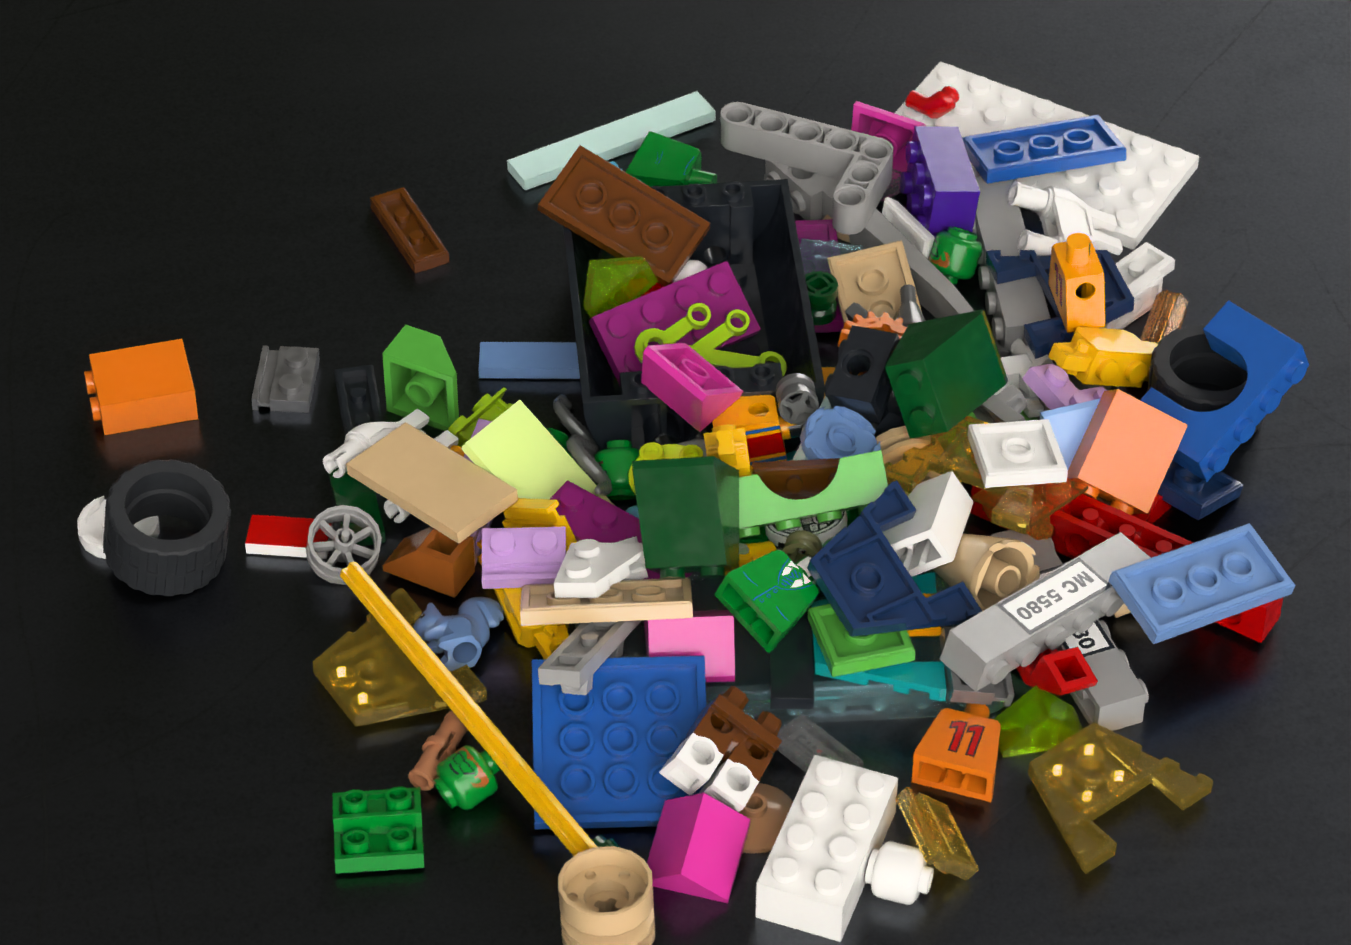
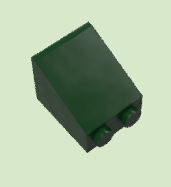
(944, 371)
(688, 516)

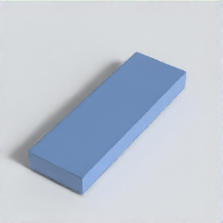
(528, 360)

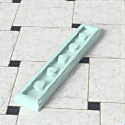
(612, 138)

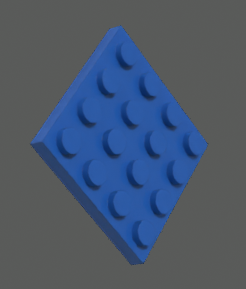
(608, 746)

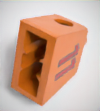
(959, 753)

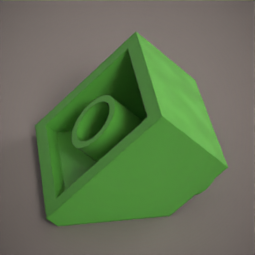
(420, 377)

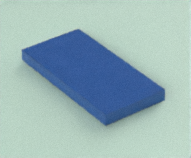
(1043, 149)

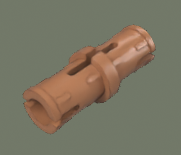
(435, 750)

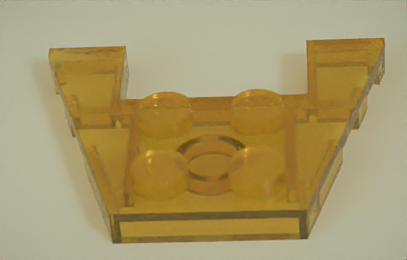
(954, 453)
(377, 680)
(1094, 775)

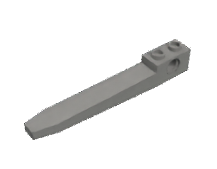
(813, 200)

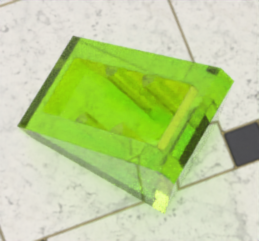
(616, 282)
(1036, 723)

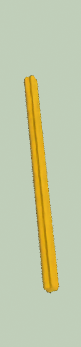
(467, 710)

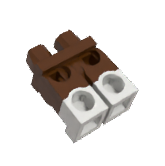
(727, 736)

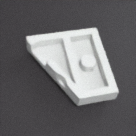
(594, 567)

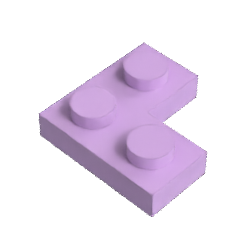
(1056, 389)

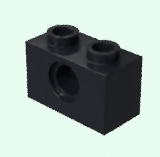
(866, 393)

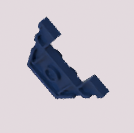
(1045, 333)
(870, 583)

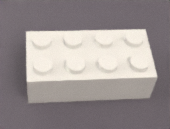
(826, 847)

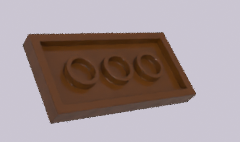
(623, 215)

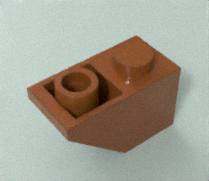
(433, 561)

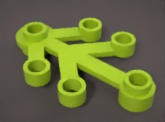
(707, 345)

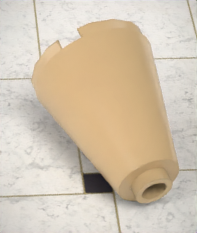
(990, 567)

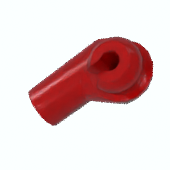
(935, 105)

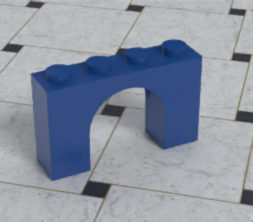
(1272, 367)

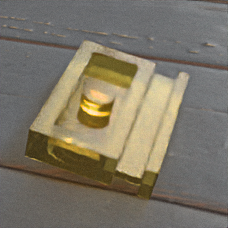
(937, 834)

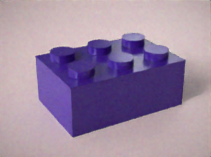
(939, 179)

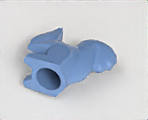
(460, 635)

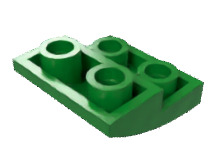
(378, 830)

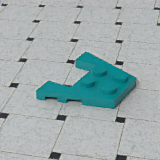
(905, 676)

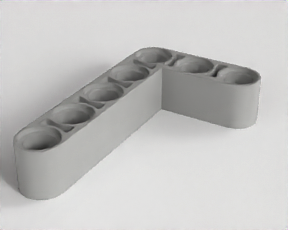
(855, 158)

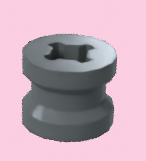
(802, 406)

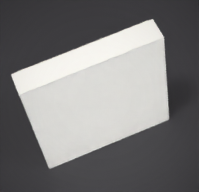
(1017, 453)

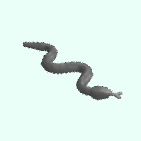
(582, 445)

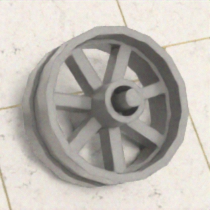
(342, 542)

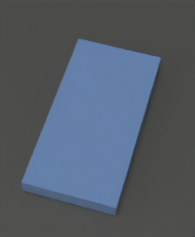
(1201, 583)

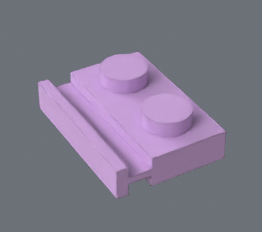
(521, 556)

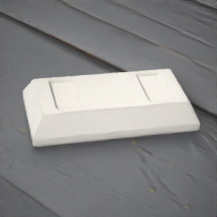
(908, 226)

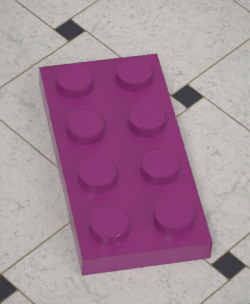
(662, 308)

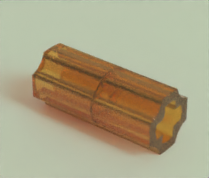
(1165, 316)

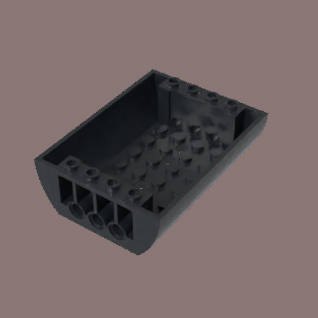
(759, 240)

